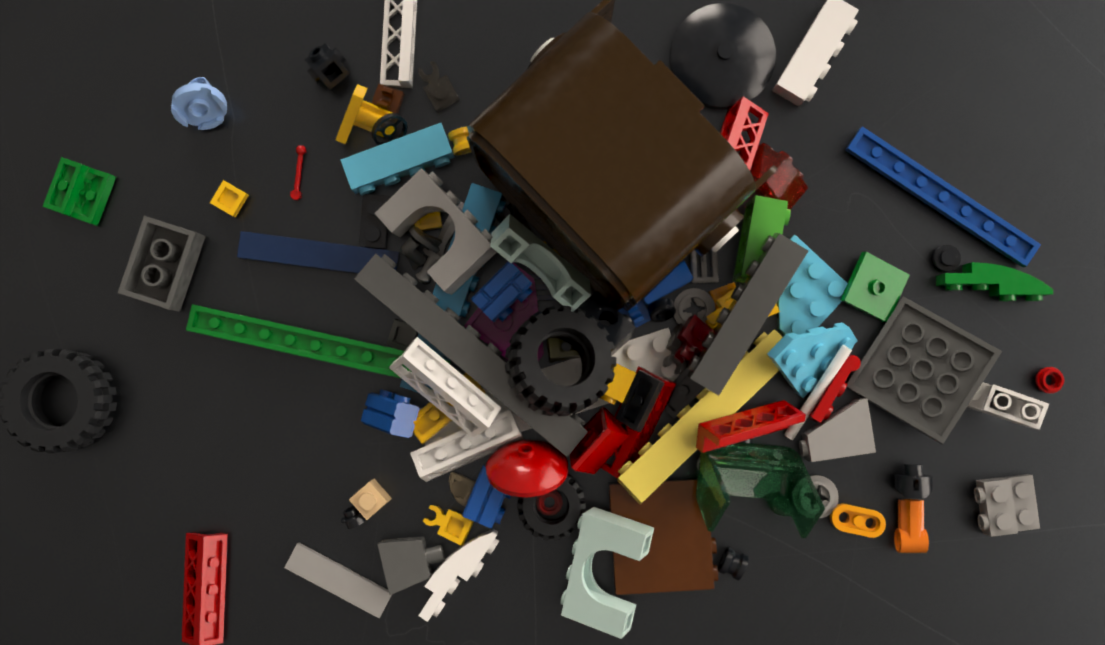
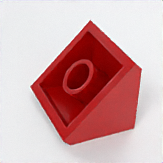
(599, 443)

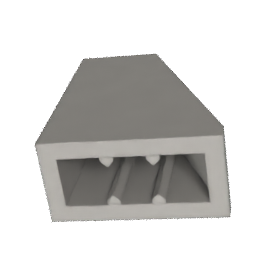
(841, 435)

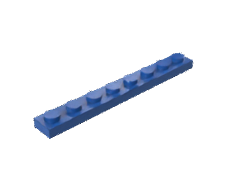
(943, 197)

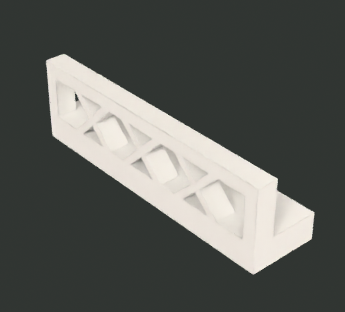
(407, 43)
(446, 386)
(463, 449)

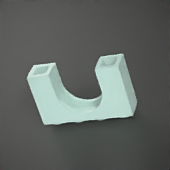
(583, 598)

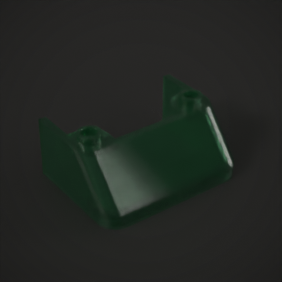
(757, 472)

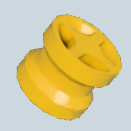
(460, 141)

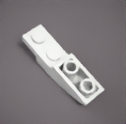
(1009, 405)
(462, 563)

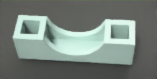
(520, 245)

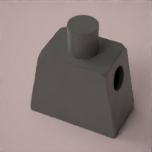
(407, 561)

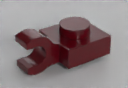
(692, 337)

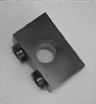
(621, 325)

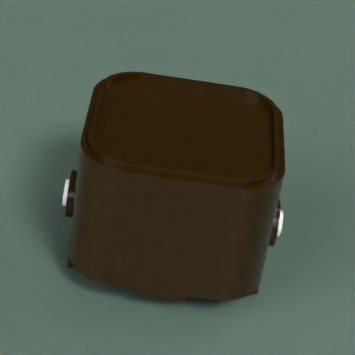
(611, 160)

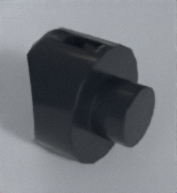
(922, 483)

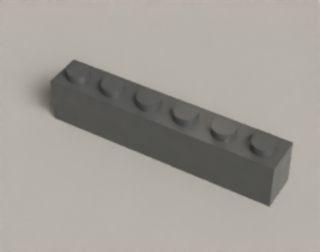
(746, 313)

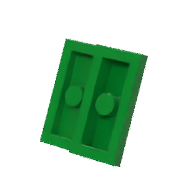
(79, 191)

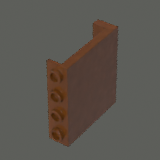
(679, 546)

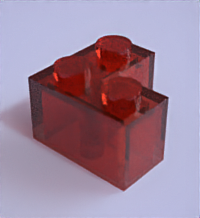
(783, 184)

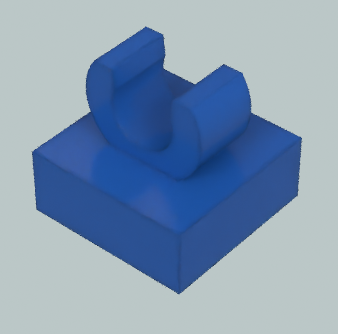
(638, 314)

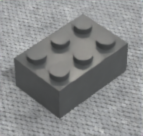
(161, 264)

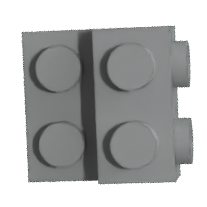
(1006, 505)

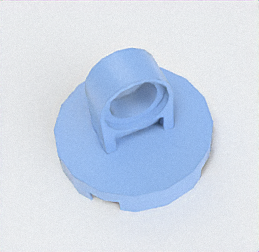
(199, 104)

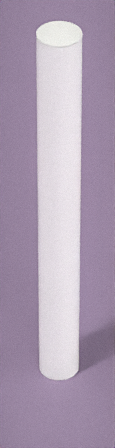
(819, 389)

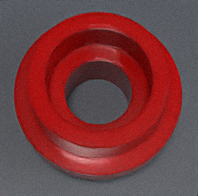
(1056, 376)
(552, 510)

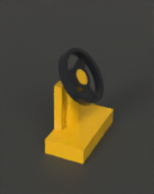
(370, 118)

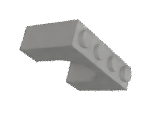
(423, 196)

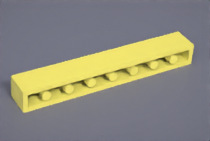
(679, 441)

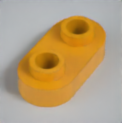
(856, 520)

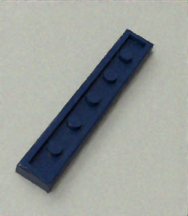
(308, 252)

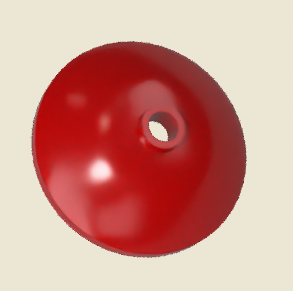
(527, 468)

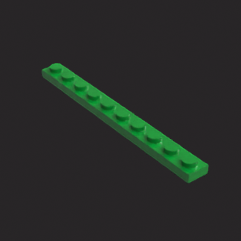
(293, 340)

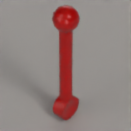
(296, 194)

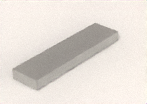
(338, 580)

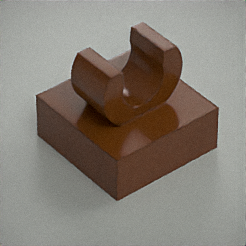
(388, 98)

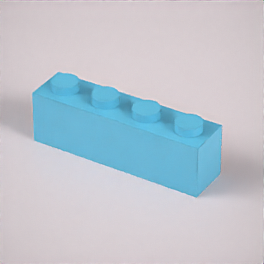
(397, 159)

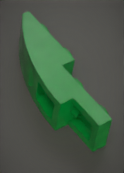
(998, 279)

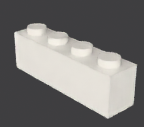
(815, 50)

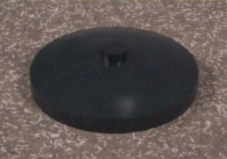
(723, 54)

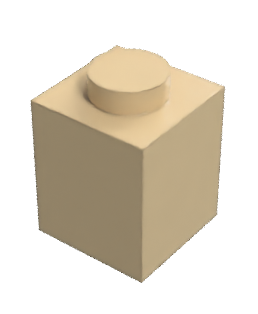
(370, 499)

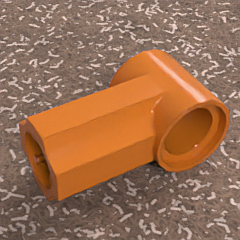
(910, 534)

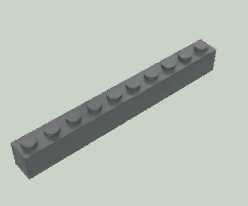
(462, 347)

